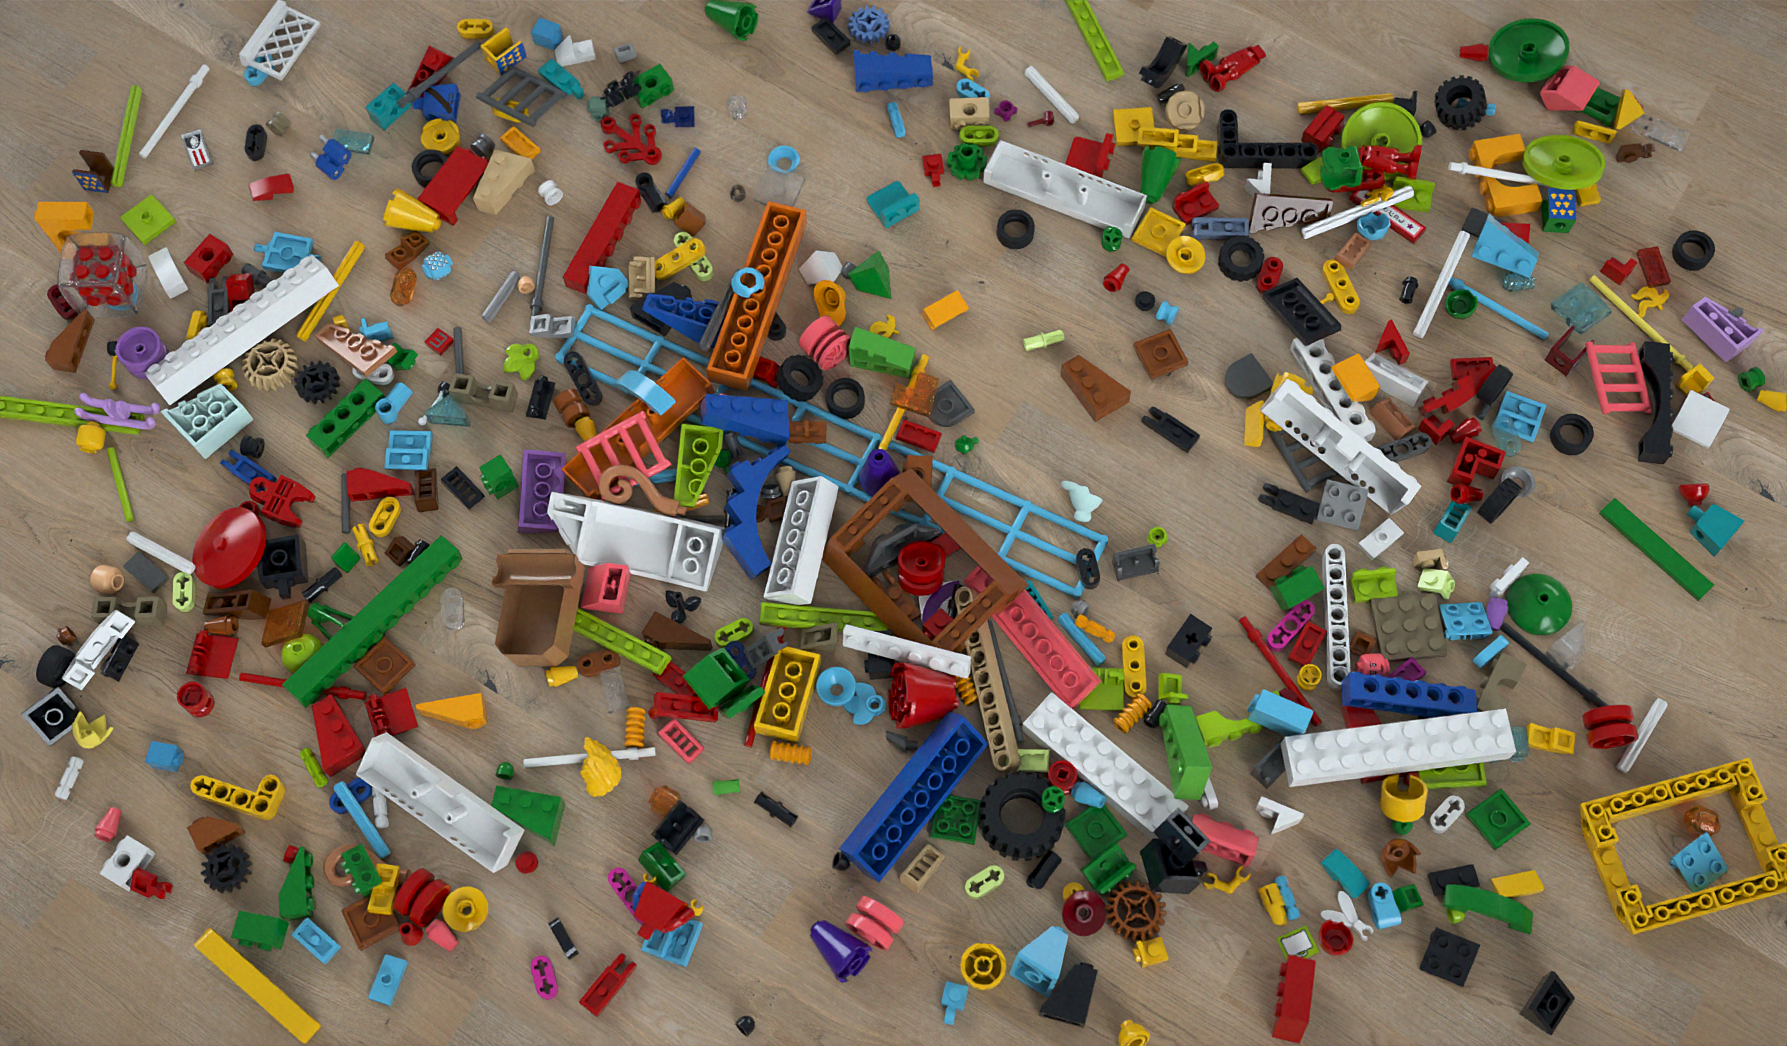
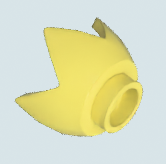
(90, 734)

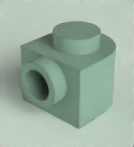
(597, 108)

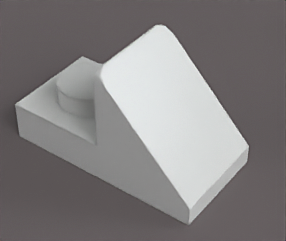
(573, 53)
(1262, 183)
(1284, 815)

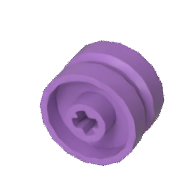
(140, 349)

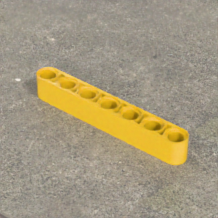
(257, 985)

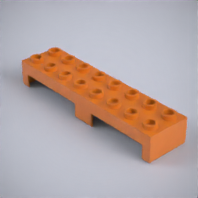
(681, 383)

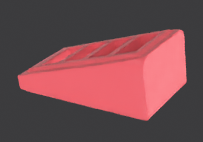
(686, 736)

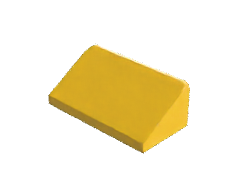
(1593, 132)
(1254, 425)
(1518, 884)

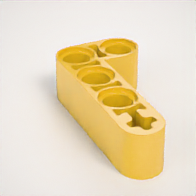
(236, 794)

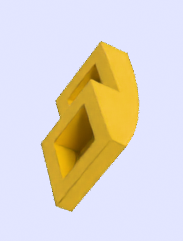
(1550, 740)
(384, 895)

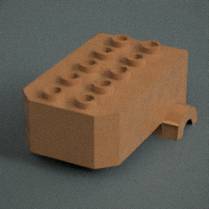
(537, 604)

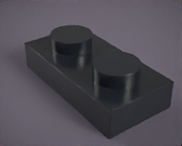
(831, 35)
(1460, 876)

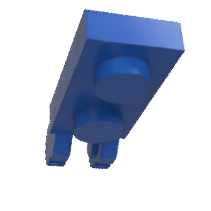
(246, 469)

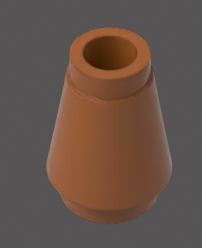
(222, 625)

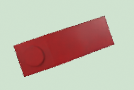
(370, 485)

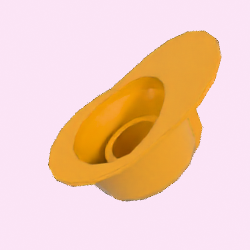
(830, 300)

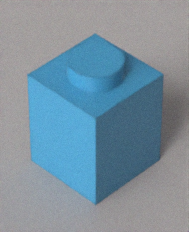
(547, 34)
(164, 756)

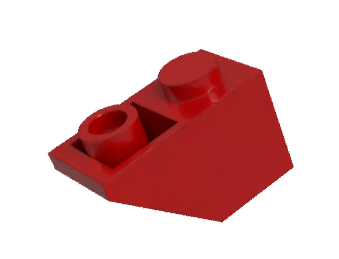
(239, 288)

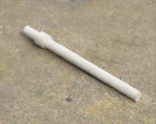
(194, 82)
(632, 753)

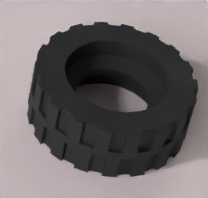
(1245, 244)
(806, 367)
(1499, 500)

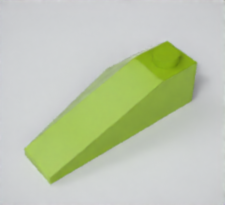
(696, 457)

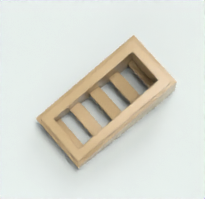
(914, 880)

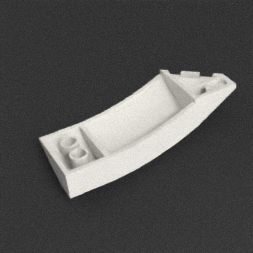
(643, 539)

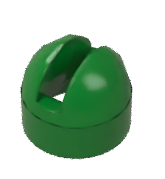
(505, 771)

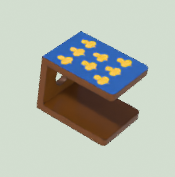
(99, 166)

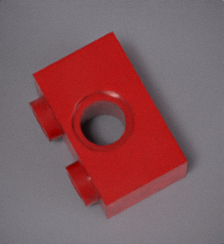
(199, 261)

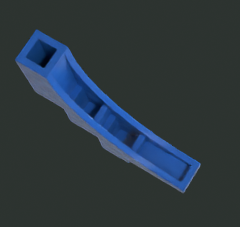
(742, 507)

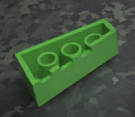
(1185, 752)

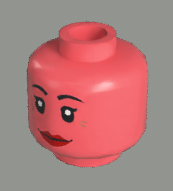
(1373, 664)

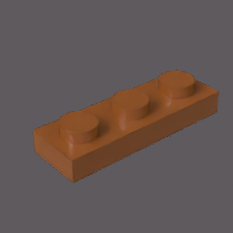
(1286, 561)

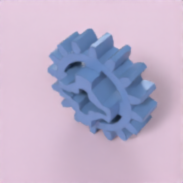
(868, 25)

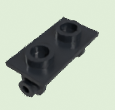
(540, 398)
(118, 662)

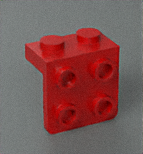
(1091, 155)

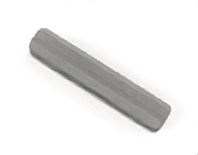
(501, 296)

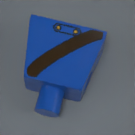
(440, 102)

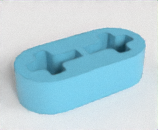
(251, 71)
(974, 89)
(1491, 651)

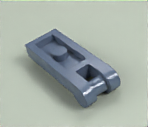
(1219, 228)

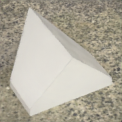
(821, 266)

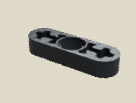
(582, 364)

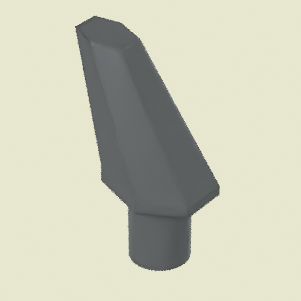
(901, 741)

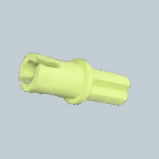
(1043, 340)

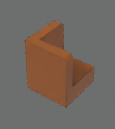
(690, 219)

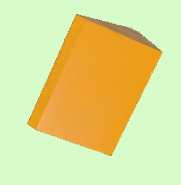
(1356, 378)

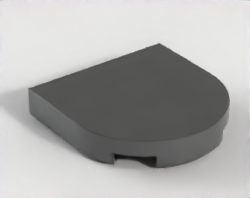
(1247, 378)
(949, 406)

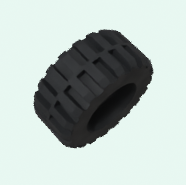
(1006, 841)

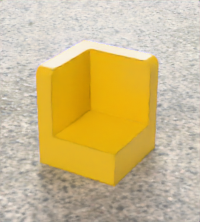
(1696, 380)

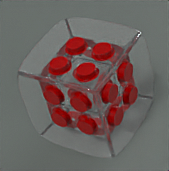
(102, 274)

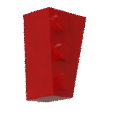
(336, 736)
(1294, 998)

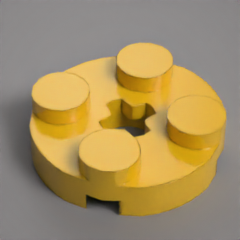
(433, 129)

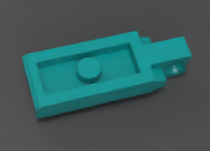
(561, 79)

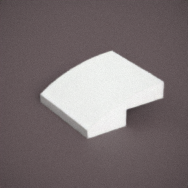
(1699, 419)

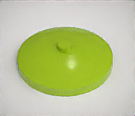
(1384, 126)
(1563, 162)

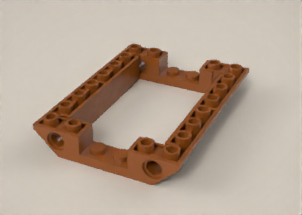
(994, 599)

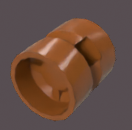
(571, 406)

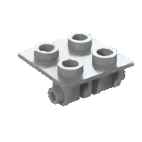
(1342, 504)

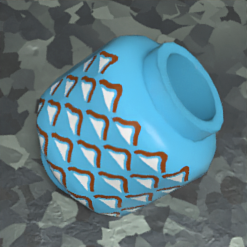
(437, 266)

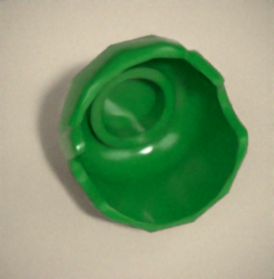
(1461, 304)

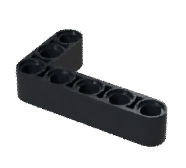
(1258, 151)

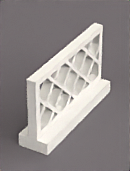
(264, 34)

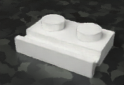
(1511, 575)

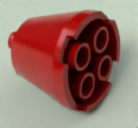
(920, 695)

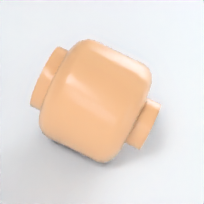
(106, 579)

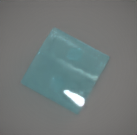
(1581, 308)

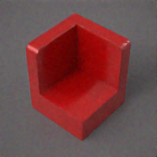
(1618, 271)
(1435, 428)

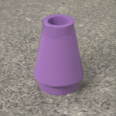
(1496, 612)

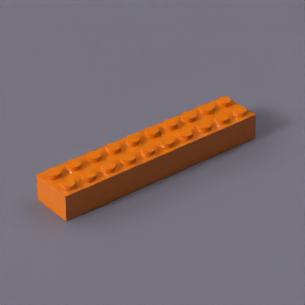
(750, 318)

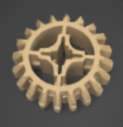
(273, 354)

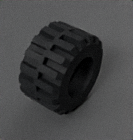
(1456, 89)

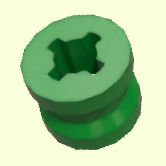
(1115, 237)
(1751, 379)
(1054, 795)

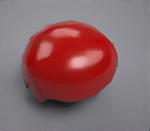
(1335, 938)

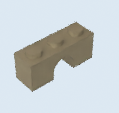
(469, 391)
(145, 612)
(1504, 671)

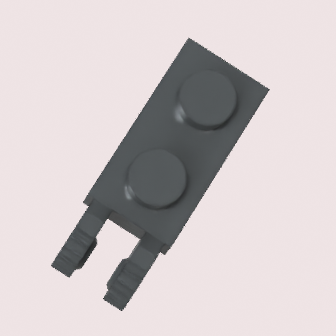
(217, 301)

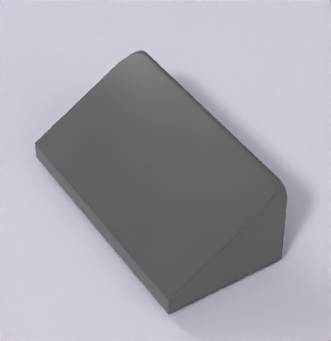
(1476, 220)

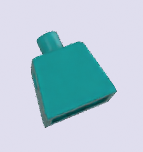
(1713, 527)

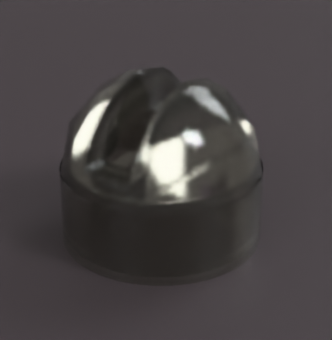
(733, 194)

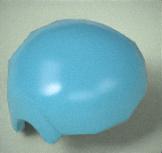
(1373, 226)

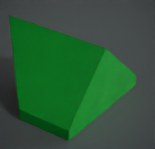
(872, 276)

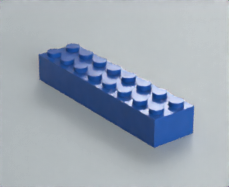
(913, 796)

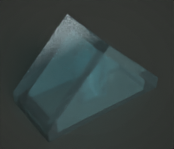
(447, 413)

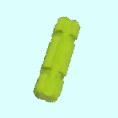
(313, 767)

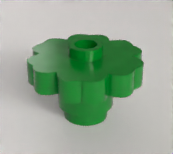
(966, 161)

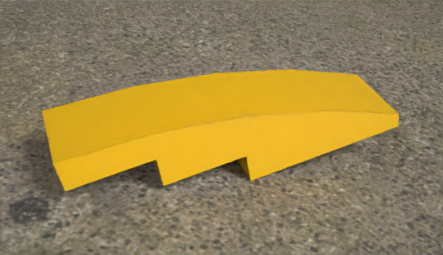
(1183, 145)

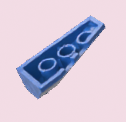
(685, 315)

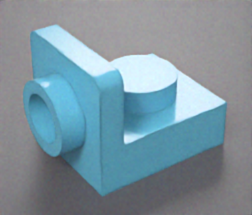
(378, 331)

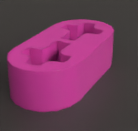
(549, 976)

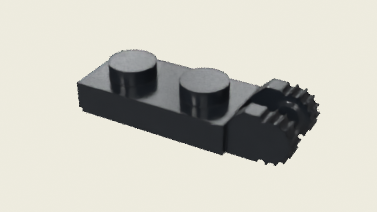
(1171, 429)
(1289, 503)

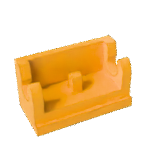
(944, 310)

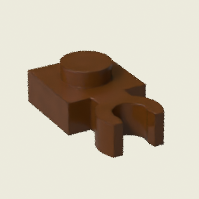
(1631, 152)
(774, 510)

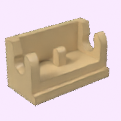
(641, 278)

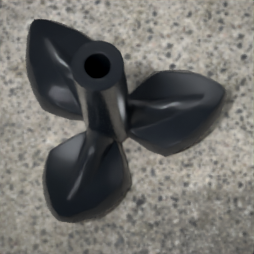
(676, 600)

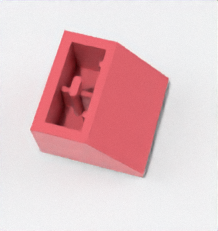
(1568, 89)
(606, 588)

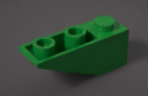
(296, 893)

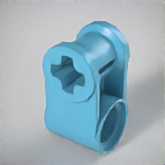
(1383, 909)

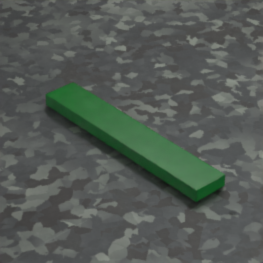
(1656, 549)

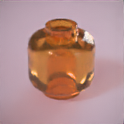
(663, 800)
(1701, 820)

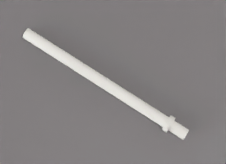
(1464, 168)

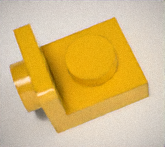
(1150, 952)

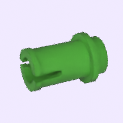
(726, 786)

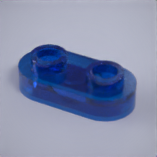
(740, 659)

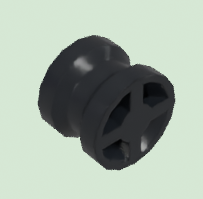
(252, 446)

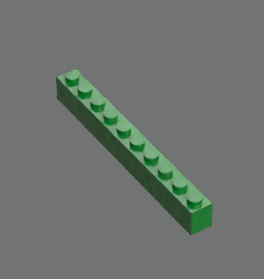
(372, 622)

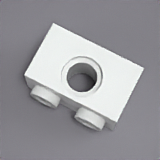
(139, 857)

